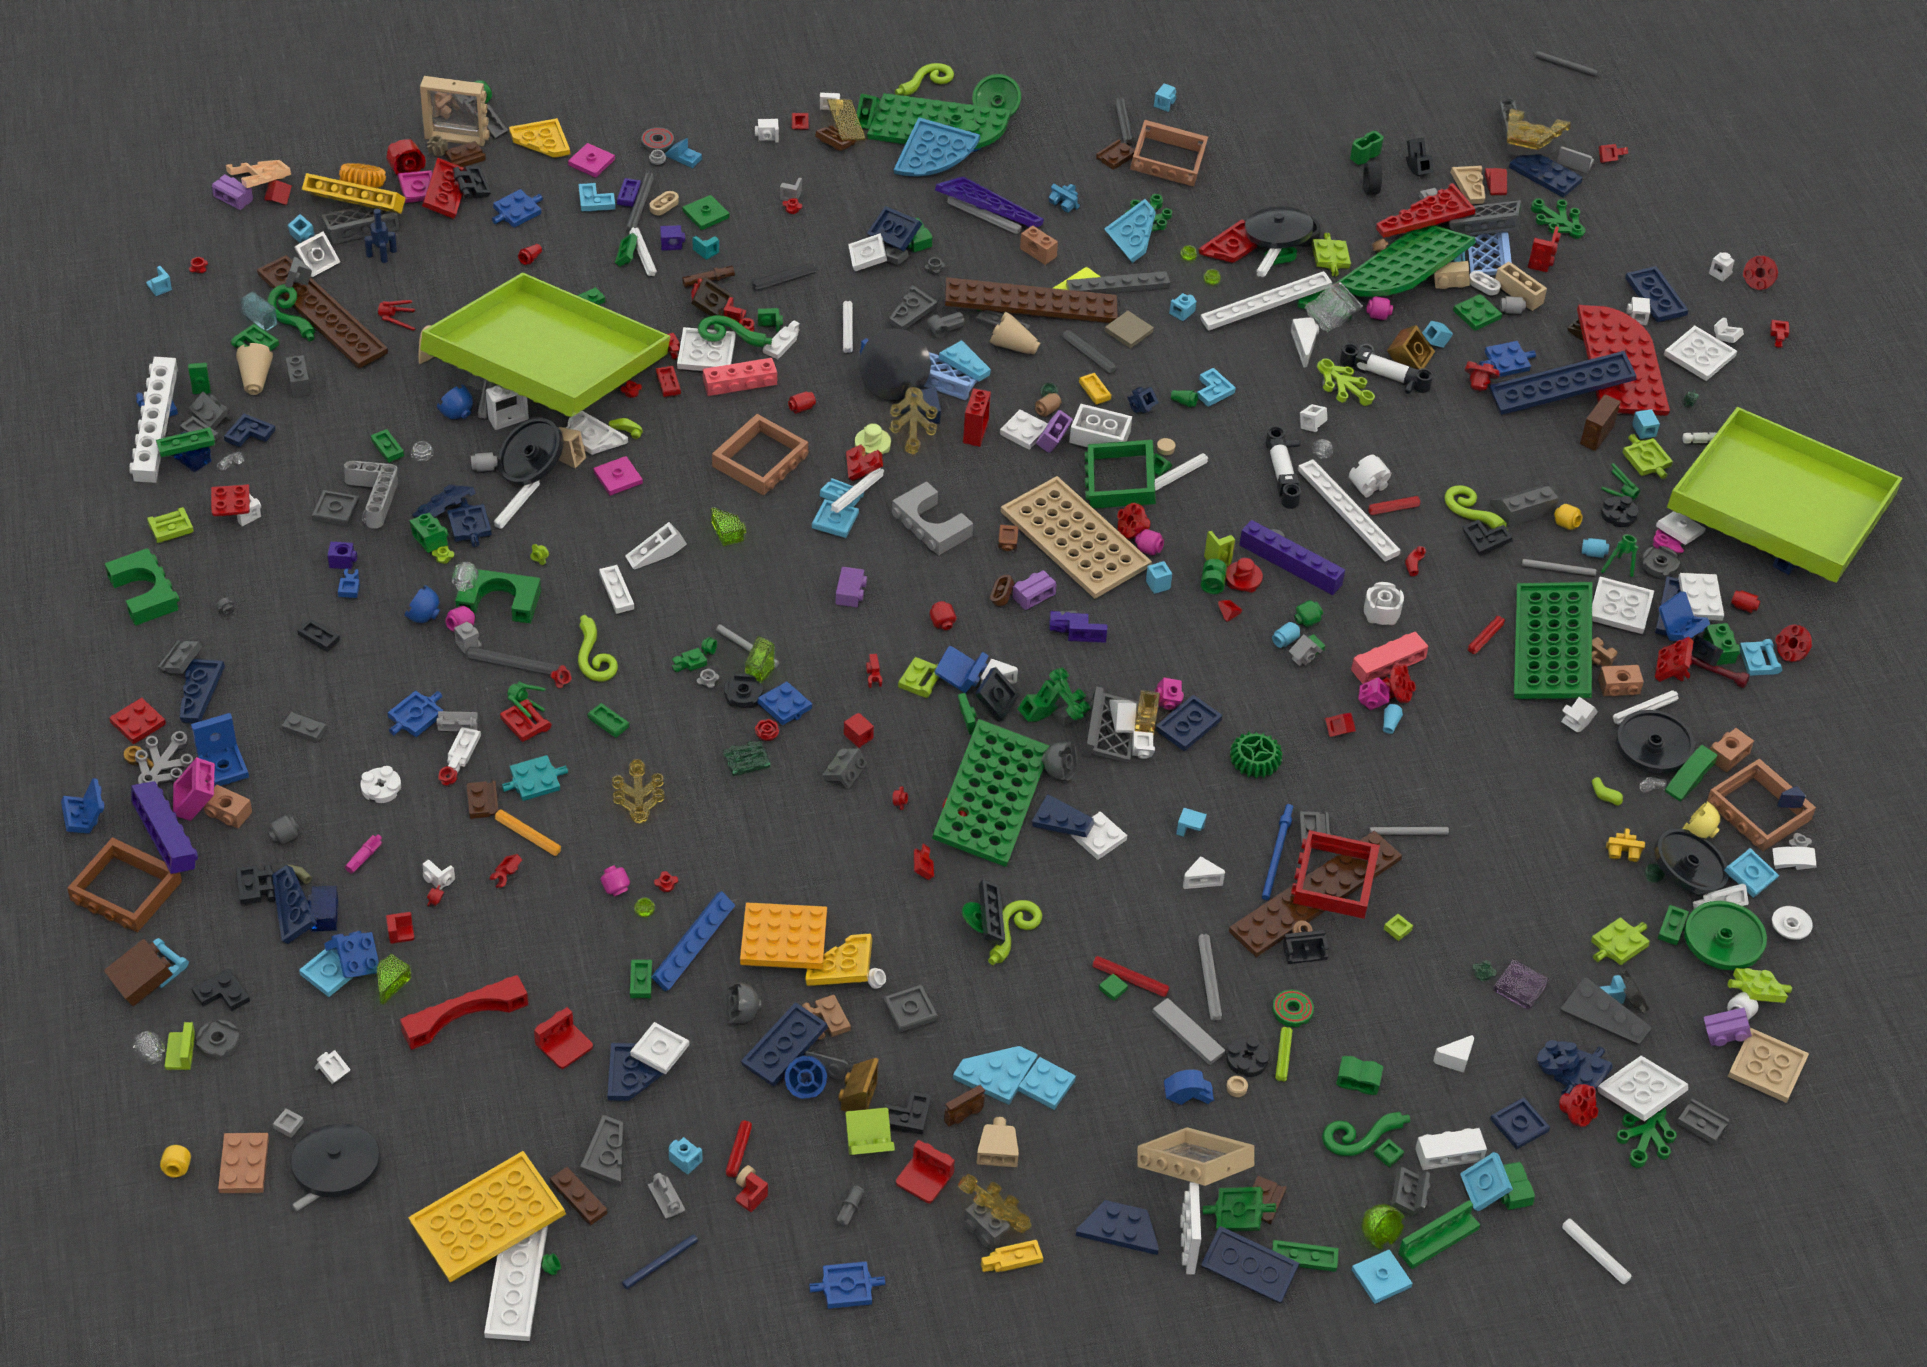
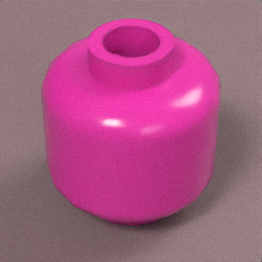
(1379, 308)
(1149, 542)
(459, 616)
(615, 880)

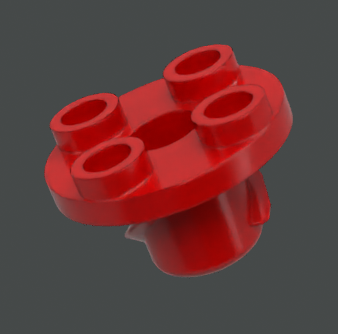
(1760, 272)
(1481, 375)
(1132, 520)
(1244, 575)
(1794, 643)
(1400, 684)
(1580, 1105)

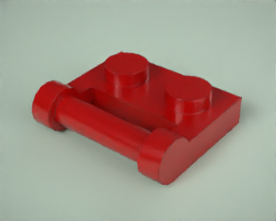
(521, 724)

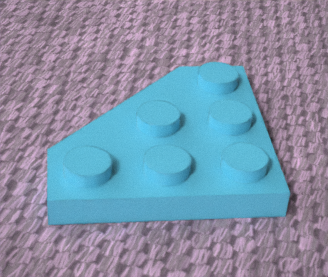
(1133, 230)
(997, 1071)

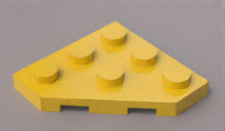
(542, 137)
(844, 963)

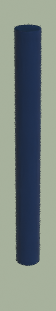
(659, 1261)

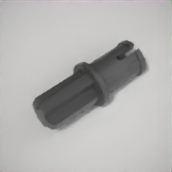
(850, 1205)

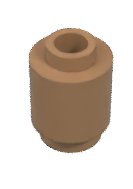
(1048, 404)

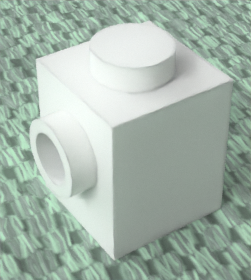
(1639, 309)

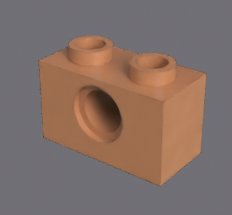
(1039, 245)
(1620, 680)
(1731, 749)
(228, 807)

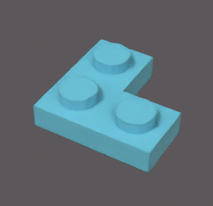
(592, 201)
(1216, 389)

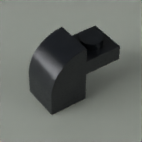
(1417, 160)

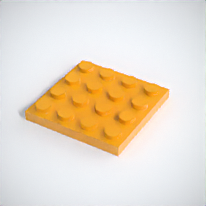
(783, 935)

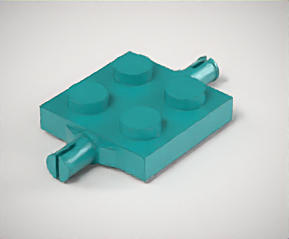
(534, 778)

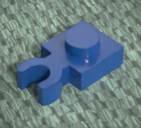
(349, 585)

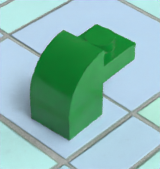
(1040, 705)

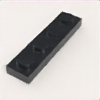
(991, 912)

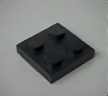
(997, 694)

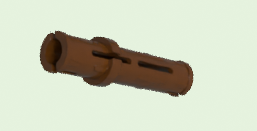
(715, 274)

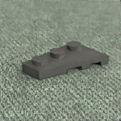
(914, 307)
(605, 1151)

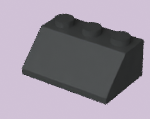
(1525, 505)

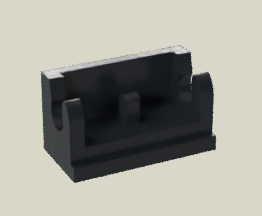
(1305, 947)

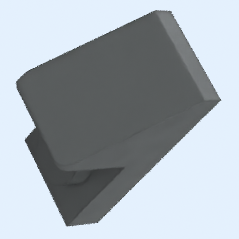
(298, 273)

